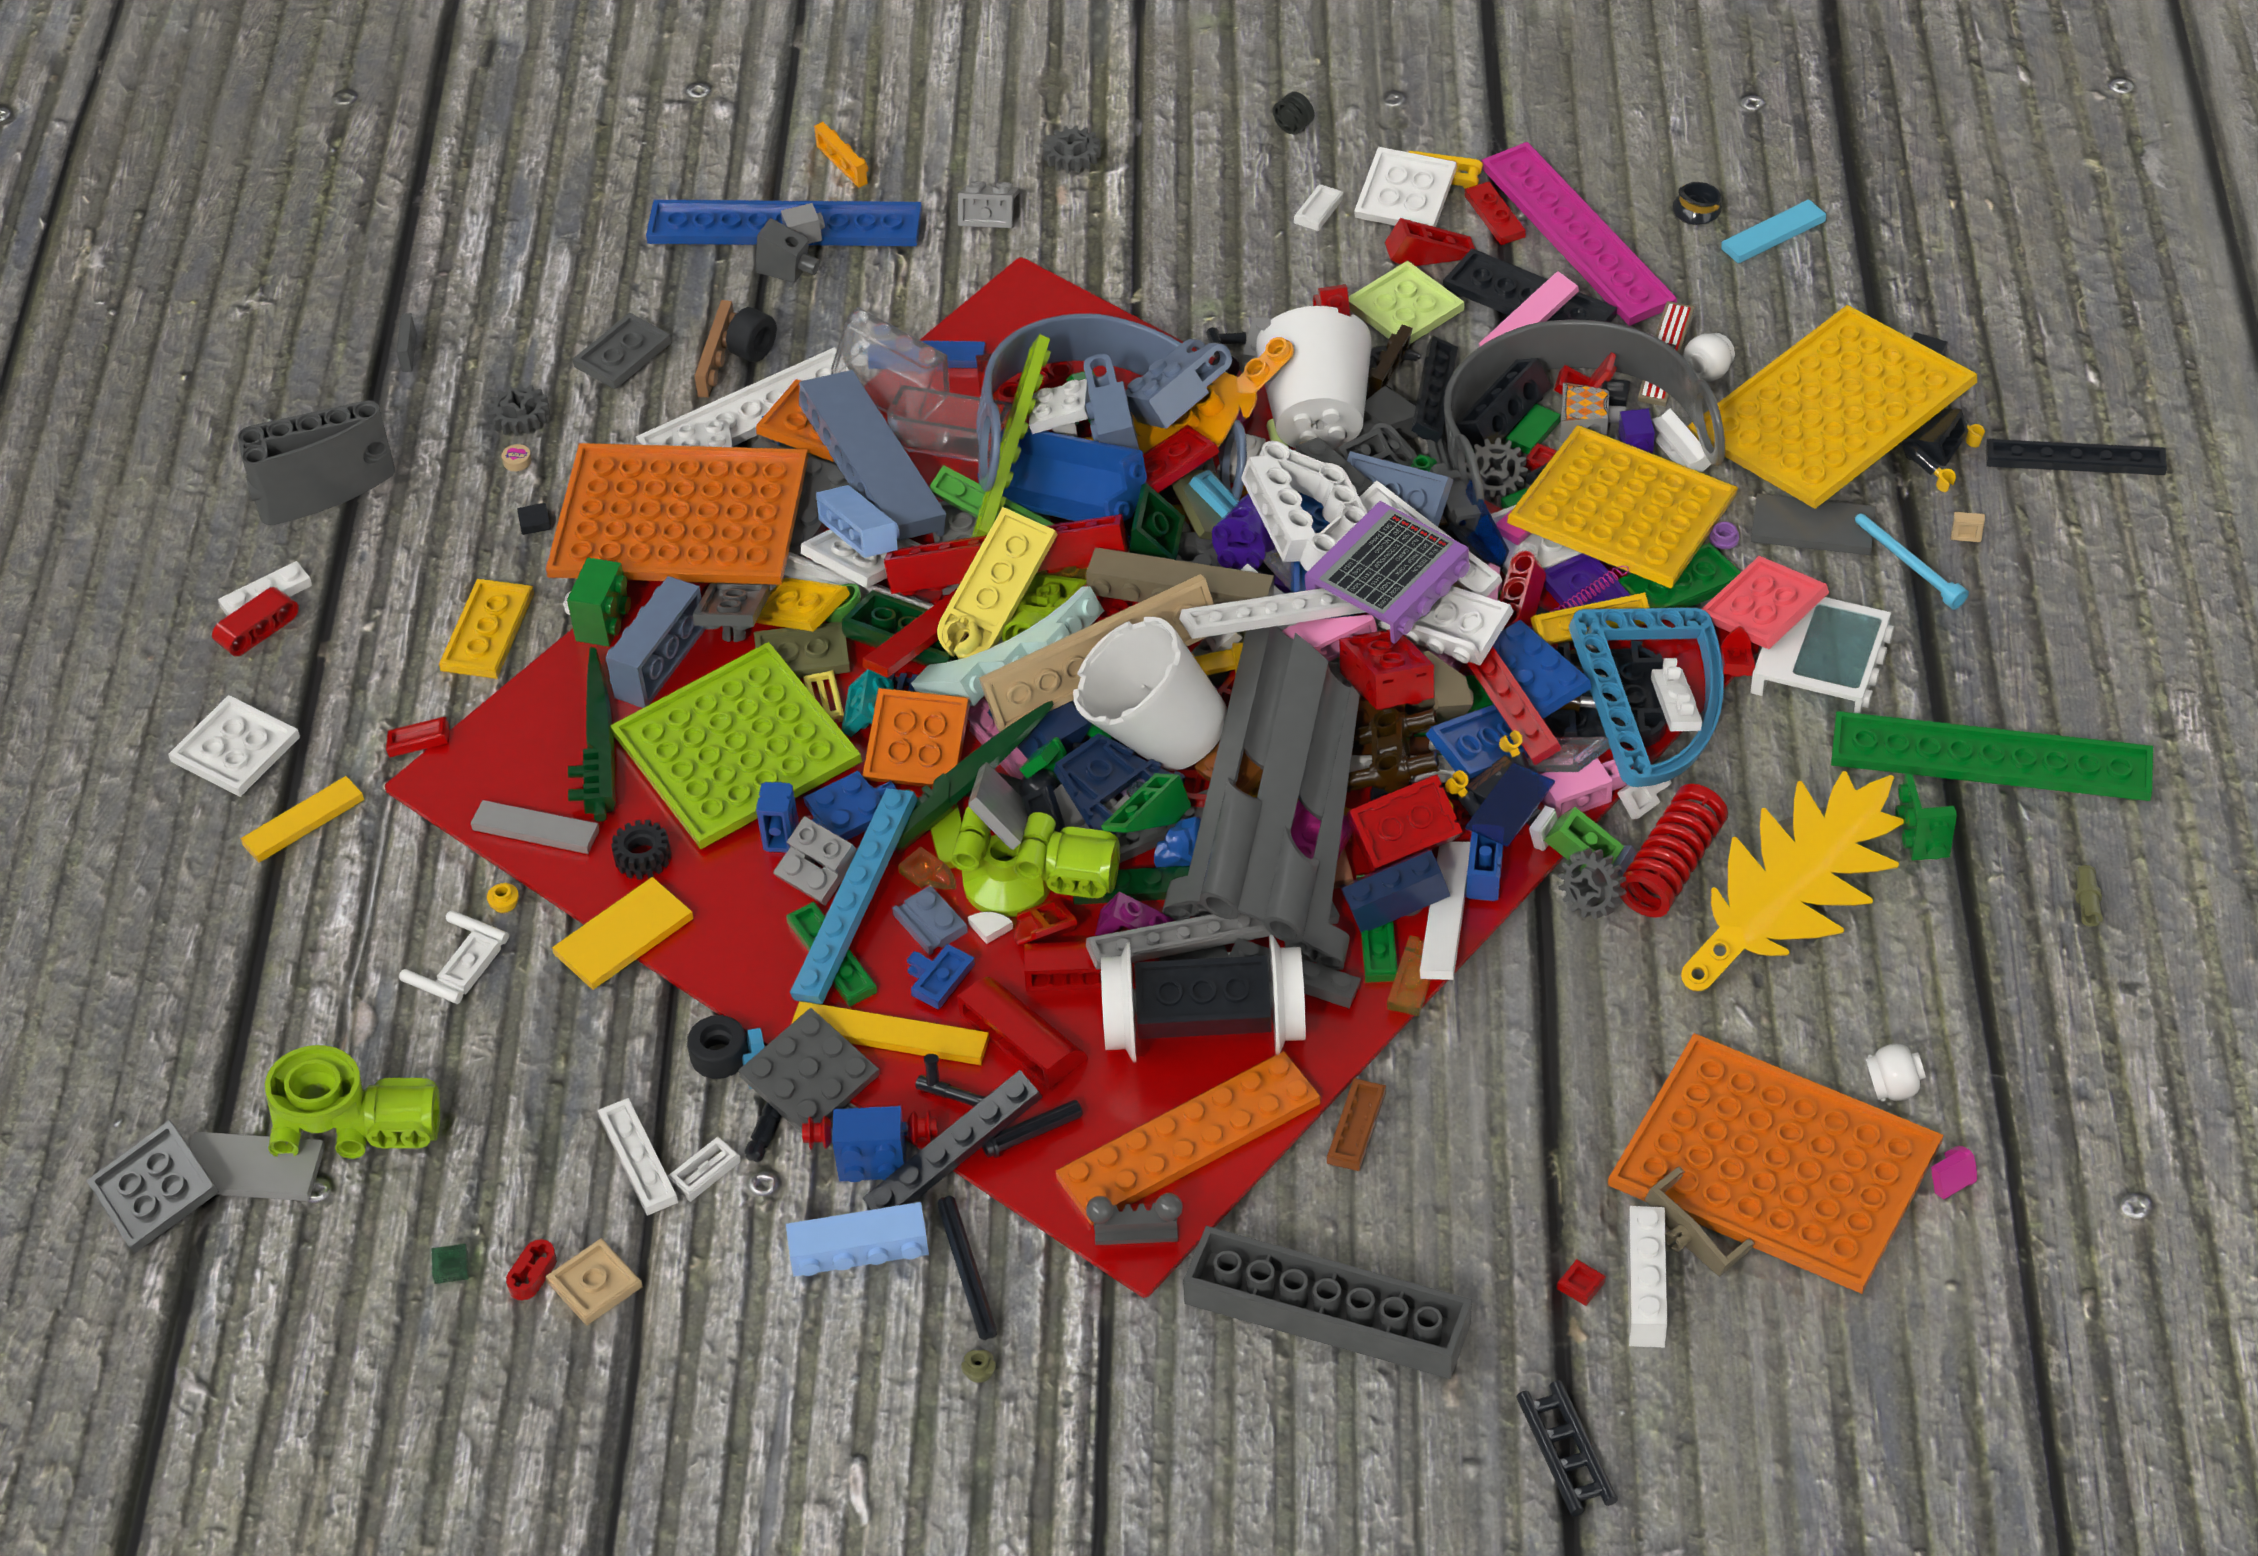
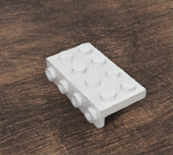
(1459, 625)

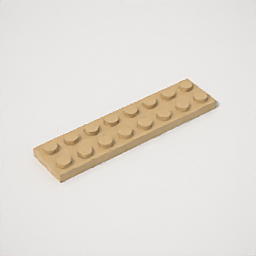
(1053, 670)

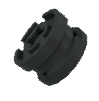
(1293, 112)

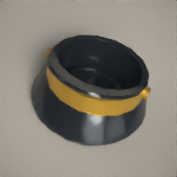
(1697, 203)

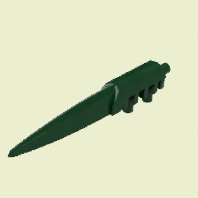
(599, 757)
(960, 780)

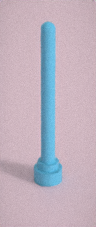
(1953, 594)

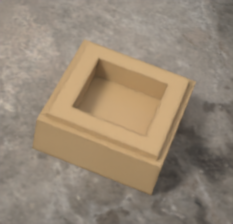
(1967, 526)

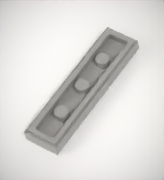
(535, 826)

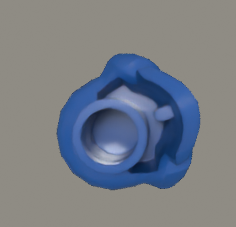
(1178, 844)

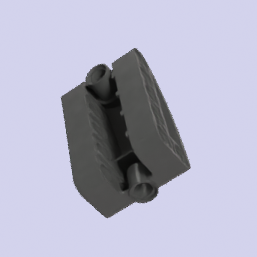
(315, 460)

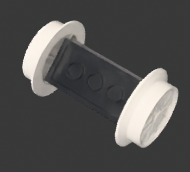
(1203, 997)

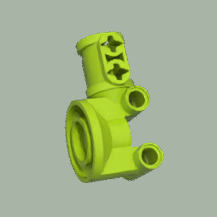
(1012, 881)
(323, 1090)

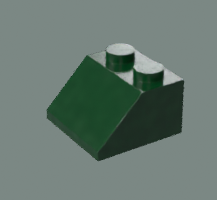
(1155, 526)

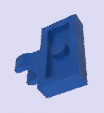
(940, 976)

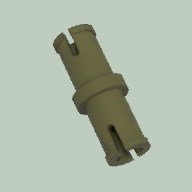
(2088, 895)

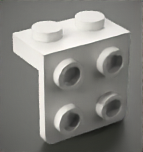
(710, 434)

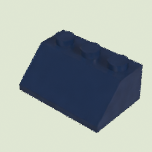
(1061, 722)
(1395, 890)

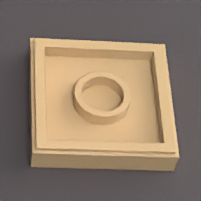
(594, 1281)

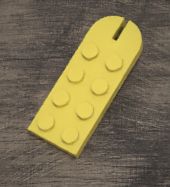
(994, 584)

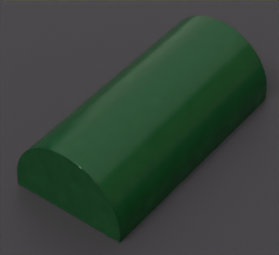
(883, 616)

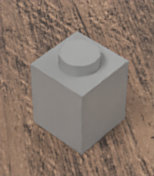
(804, 221)

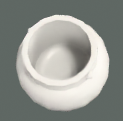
(1709, 355)
(1895, 1072)

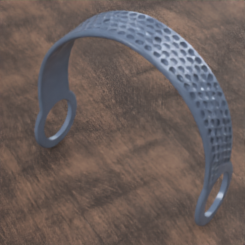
(1075, 339)

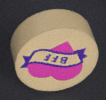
(516, 457)

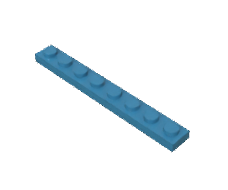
(853, 896)

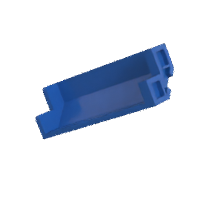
(1075, 477)

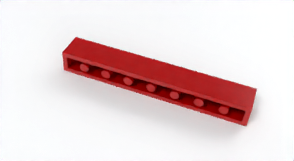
(947, 562)

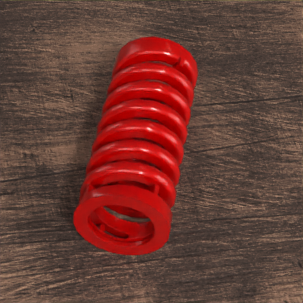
(1678, 850)

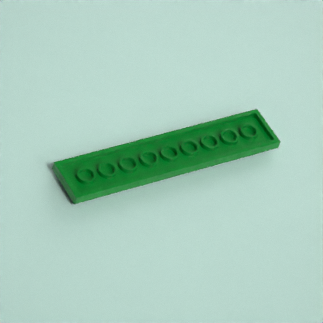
(1993, 755)

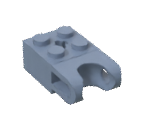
(1176, 383)
(1108, 405)

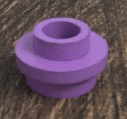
(1724, 535)

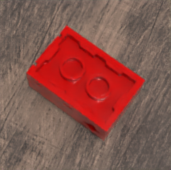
(1386, 671)
(1404, 823)

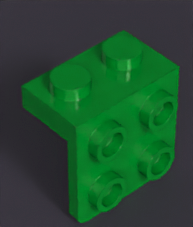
(1925, 830)

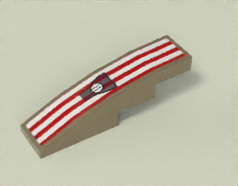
(1673, 331)

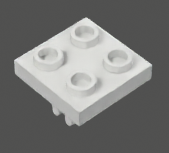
(1060, 408)

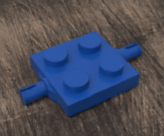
(846, 805)

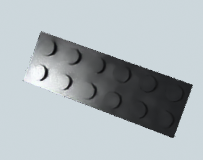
(1508, 286)

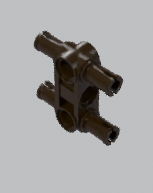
(1391, 759)

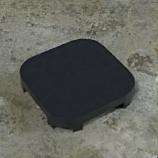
(1635, 672)

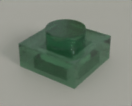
(450, 1263)

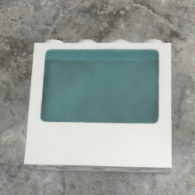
(1829, 652)

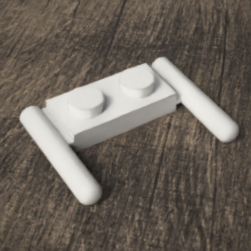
(466, 963)

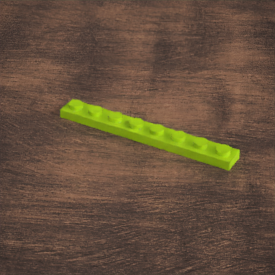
(1014, 430)

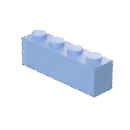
(857, 521)
(857, 1239)

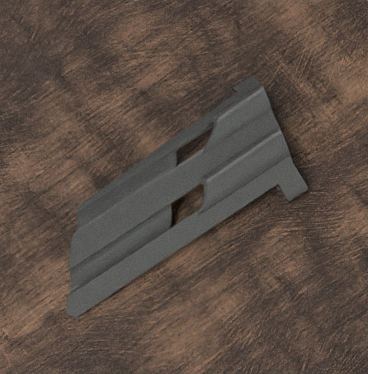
(1301, 732)

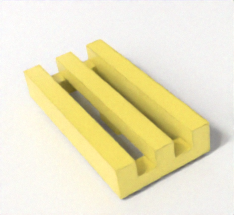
(819, 677)

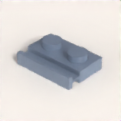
(930, 919)

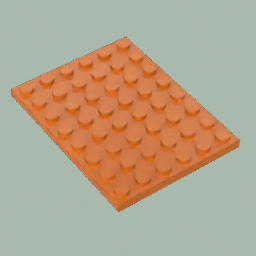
(680, 512)
(1779, 1161)

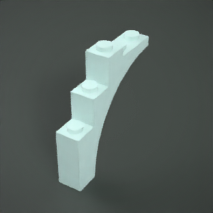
(962, 675)

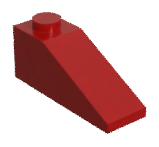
(1425, 244)

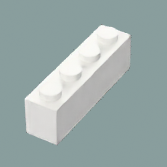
(1647, 1277)

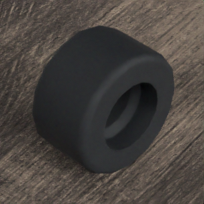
(751, 334)
(713, 1031)

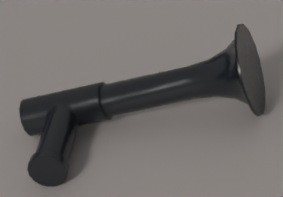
(1226, 338)
(931, 1084)

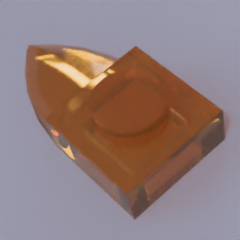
(926, 869)

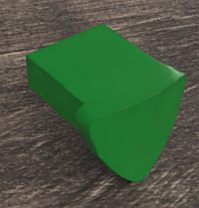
(1044, 757)

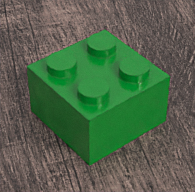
(598, 602)

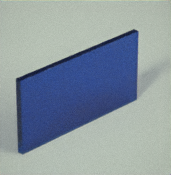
(1487, 529)
(1510, 804)

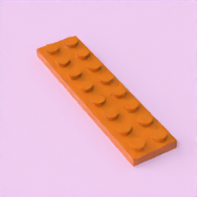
(1190, 1135)

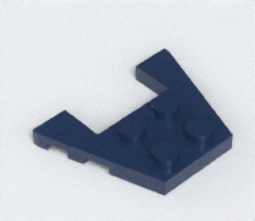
(1099, 773)

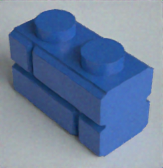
(776, 815)
(1484, 868)

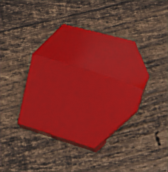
(1043, 922)

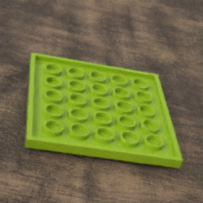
(727, 736)

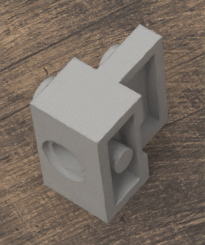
(815, 844)

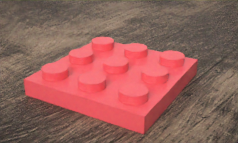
(1765, 601)

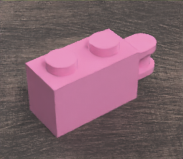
(1583, 789)

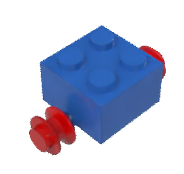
(869, 1140)

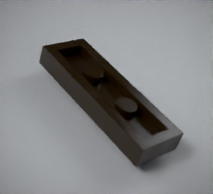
(1389, 360)

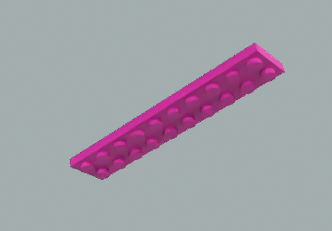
(1578, 233)

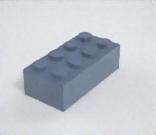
(654, 643)

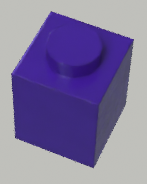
(1637, 429)

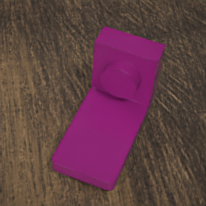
(1129, 913)

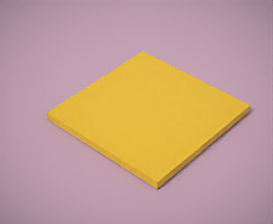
(1623, 506)

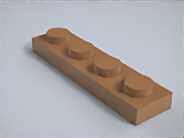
(714, 350)

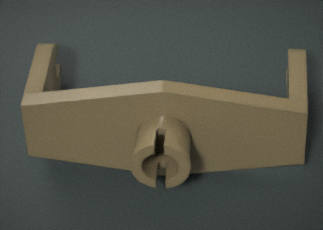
(1687, 1231)

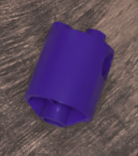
(1241, 537)

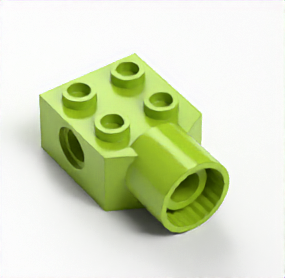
(1040, 600)

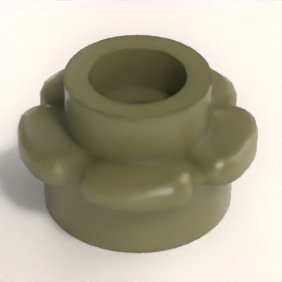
(981, 1372)

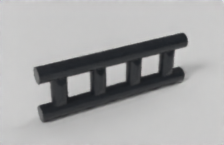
(1560, 1467)

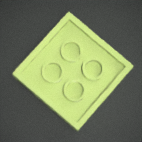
(1405, 298)

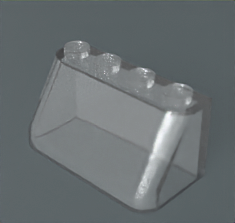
(887, 358)
(939, 422)

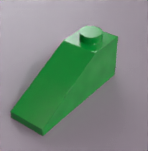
(1155, 804)

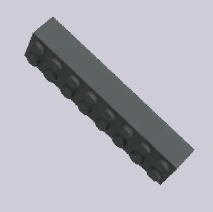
(1328, 1302)

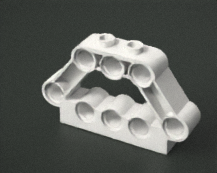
(1274, 486)

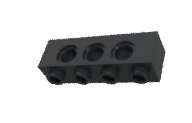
(1505, 402)

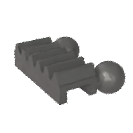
(1135, 1226)

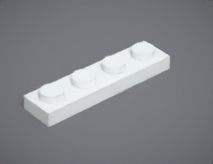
(637, 1156)

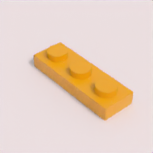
(841, 154)

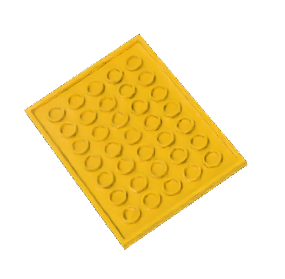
(1835, 405)

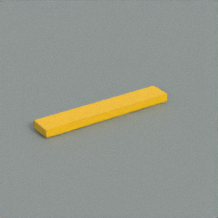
(902, 1033)

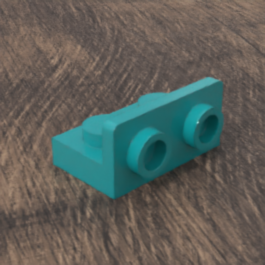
(862, 701)

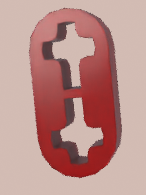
(536, 1271)

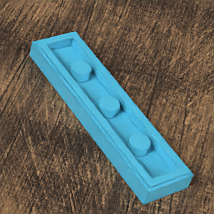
(1773, 231)

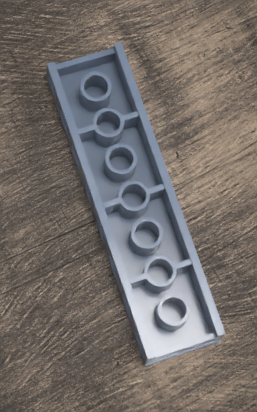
(870, 453)

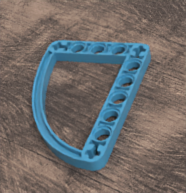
(1689, 624)

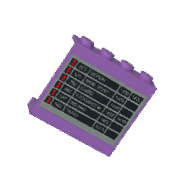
(1391, 567)

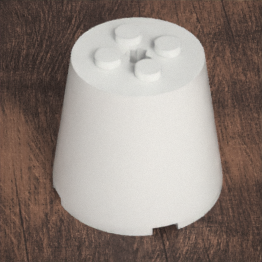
(1324, 380)
(1151, 694)

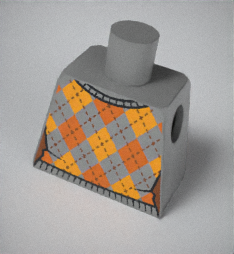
(1586, 408)

